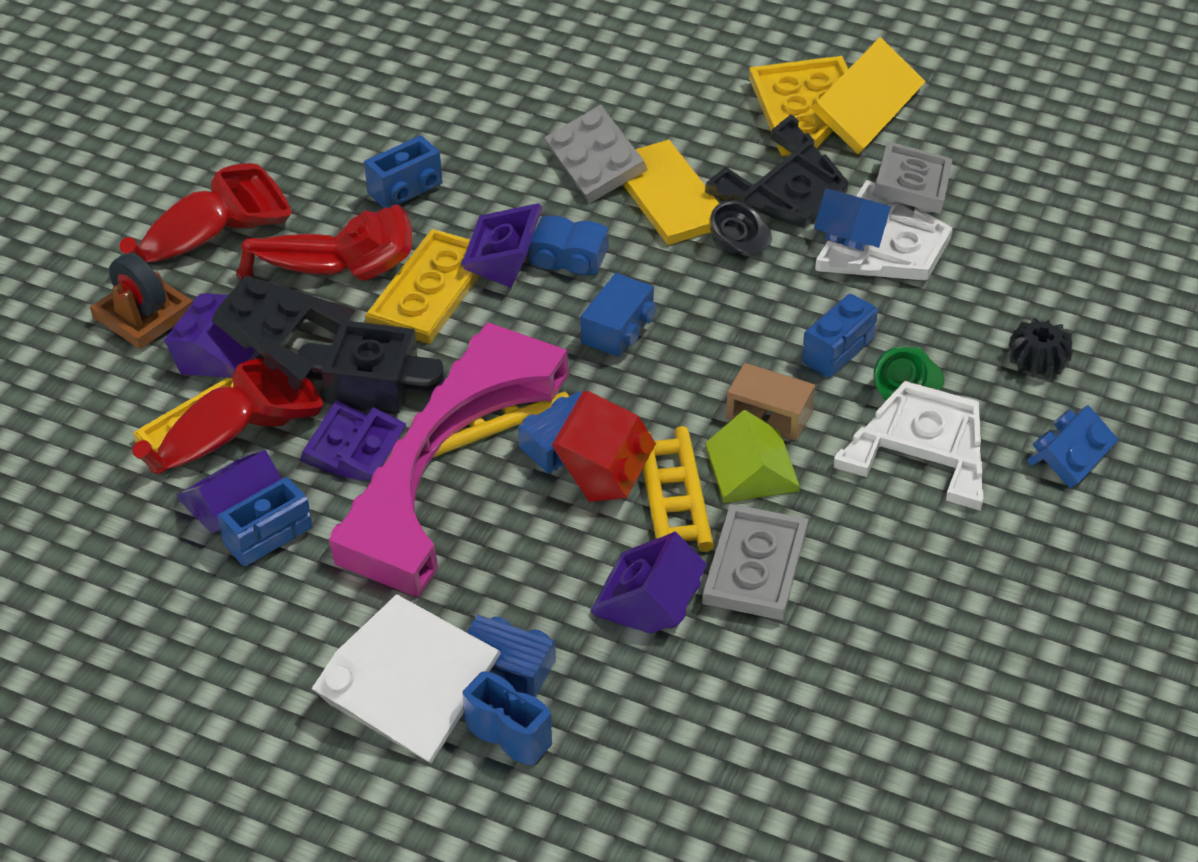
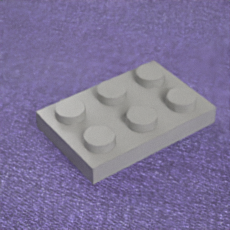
(595, 154)
(913, 178)
(755, 562)

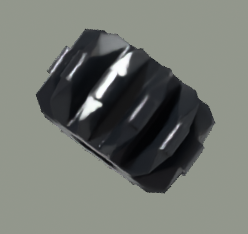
(1040, 348)

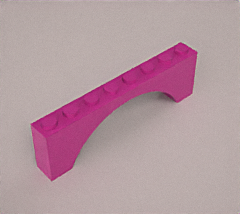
(381, 530)

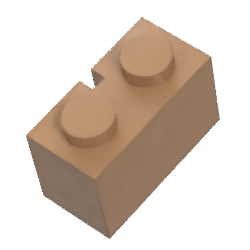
(765, 390)

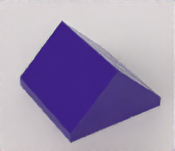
(501, 243)

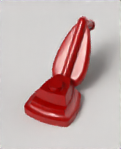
(239, 198)
(365, 245)
(222, 414)

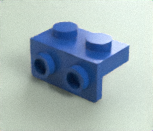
(1074, 445)

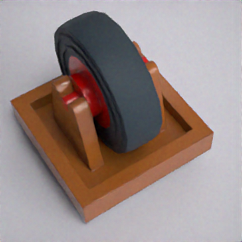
(140, 302)

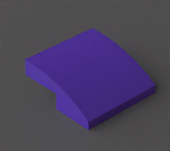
(352, 441)

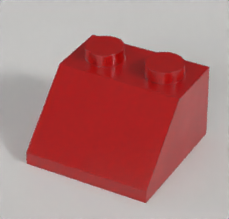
(603, 447)

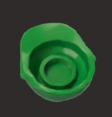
(908, 365)

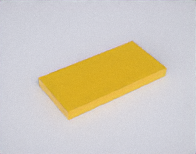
(868, 95)
(671, 194)
(426, 287)

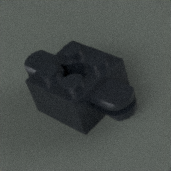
(372, 366)

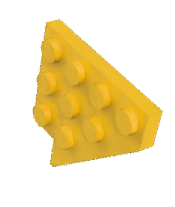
(794, 90)

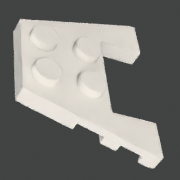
(907, 249)
(928, 427)

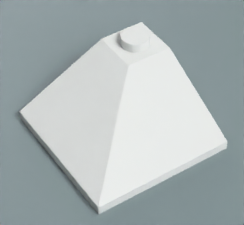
(405, 676)

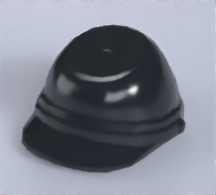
(738, 229)

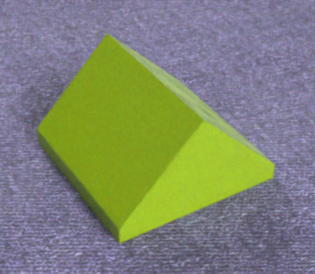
(750, 460)

